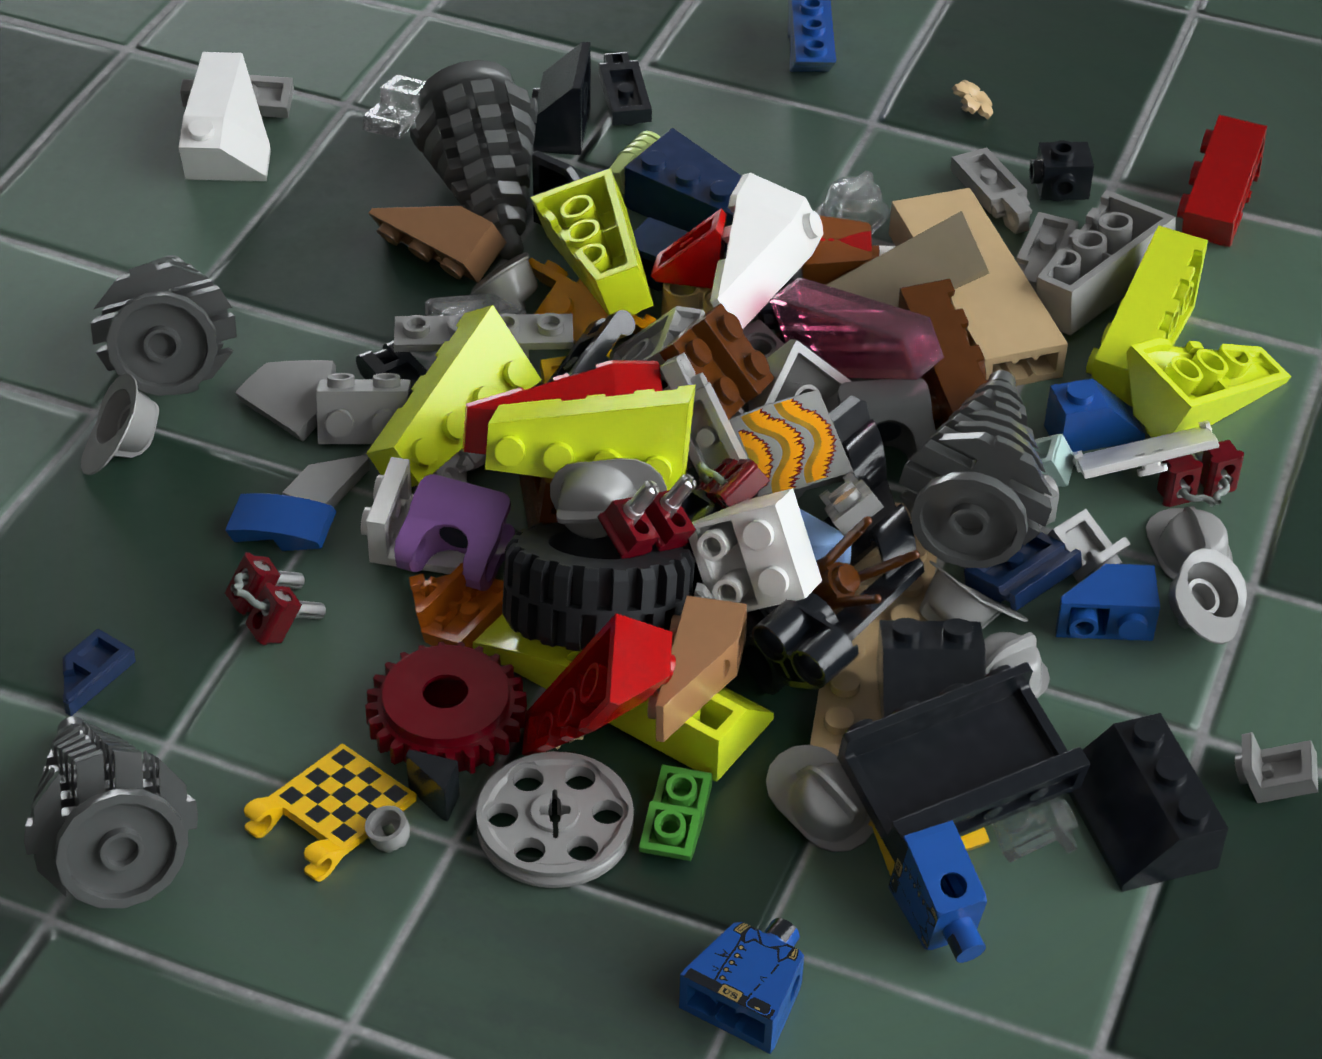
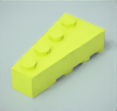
(597, 240)
(1153, 306)

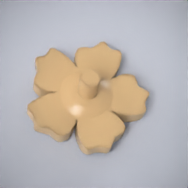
(973, 99)

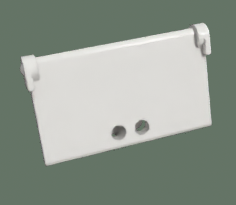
(1146, 452)

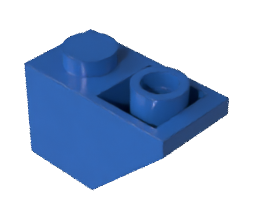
(1111, 604)

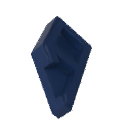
(92, 668)

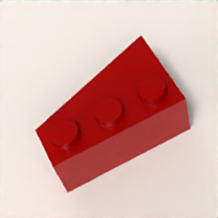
(1222, 180)

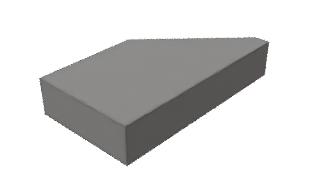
(329, 480)

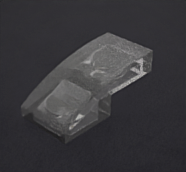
(396, 107)

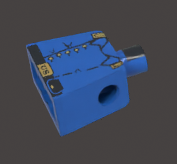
(940, 891)
(746, 981)

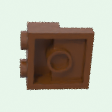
(724, 356)

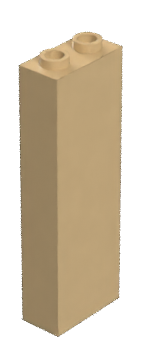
(1001, 306)

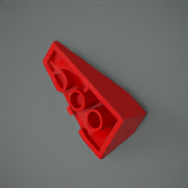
(608, 378)
(602, 683)

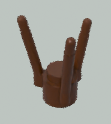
(842, 579)

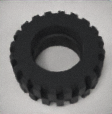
(571, 585)

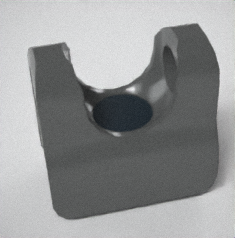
(898, 408)

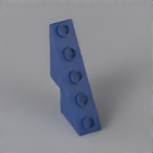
(811, 36)

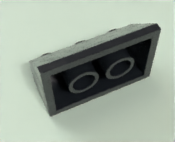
(1148, 805)

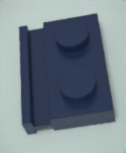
(1027, 573)

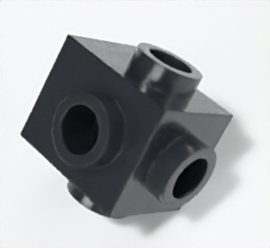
(1062, 170)

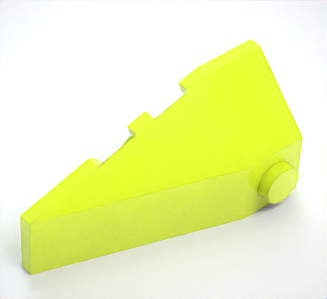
(1192, 384)

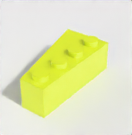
(470, 366)
(551, 433)

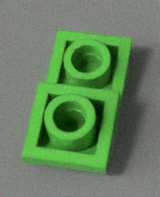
(676, 813)

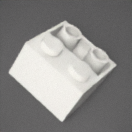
(756, 552)

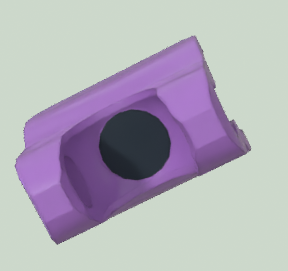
(456, 518)

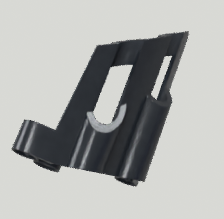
(804, 639)

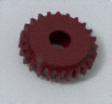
(447, 705)

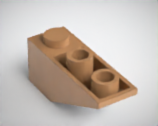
(447, 234)
(708, 654)

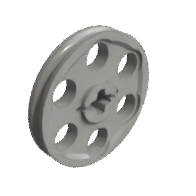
(533, 822)

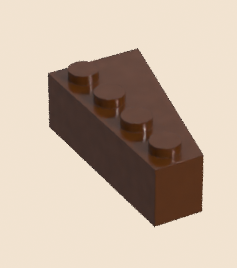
(963, 365)

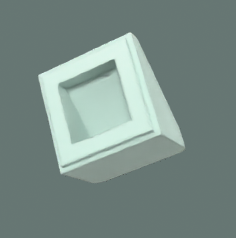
(1056, 458)

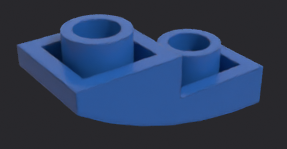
(286, 519)

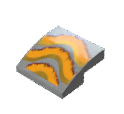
(793, 444)

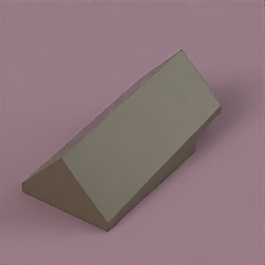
(931, 256)

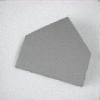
(287, 393)

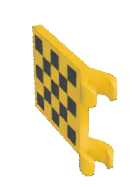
(331, 804)

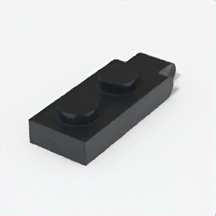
(624, 90)

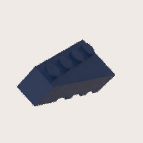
(679, 183)

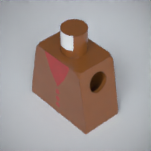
(840, 250)

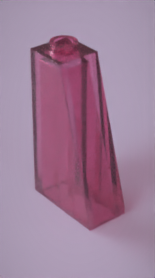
(856, 332)

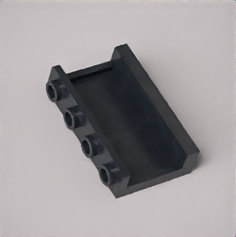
(960, 758)

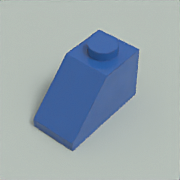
(1090, 416)

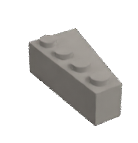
(1098, 260)

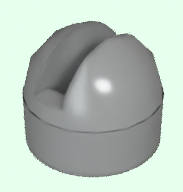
(382, 817)

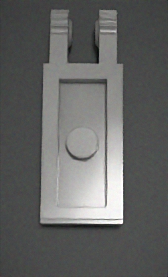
(850, 503)

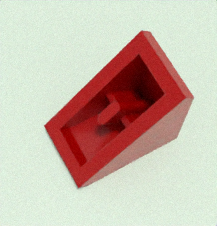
(694, 256)

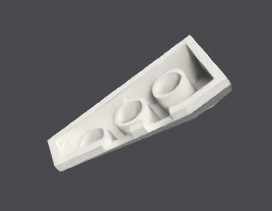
(223, 123)
(766, 245)

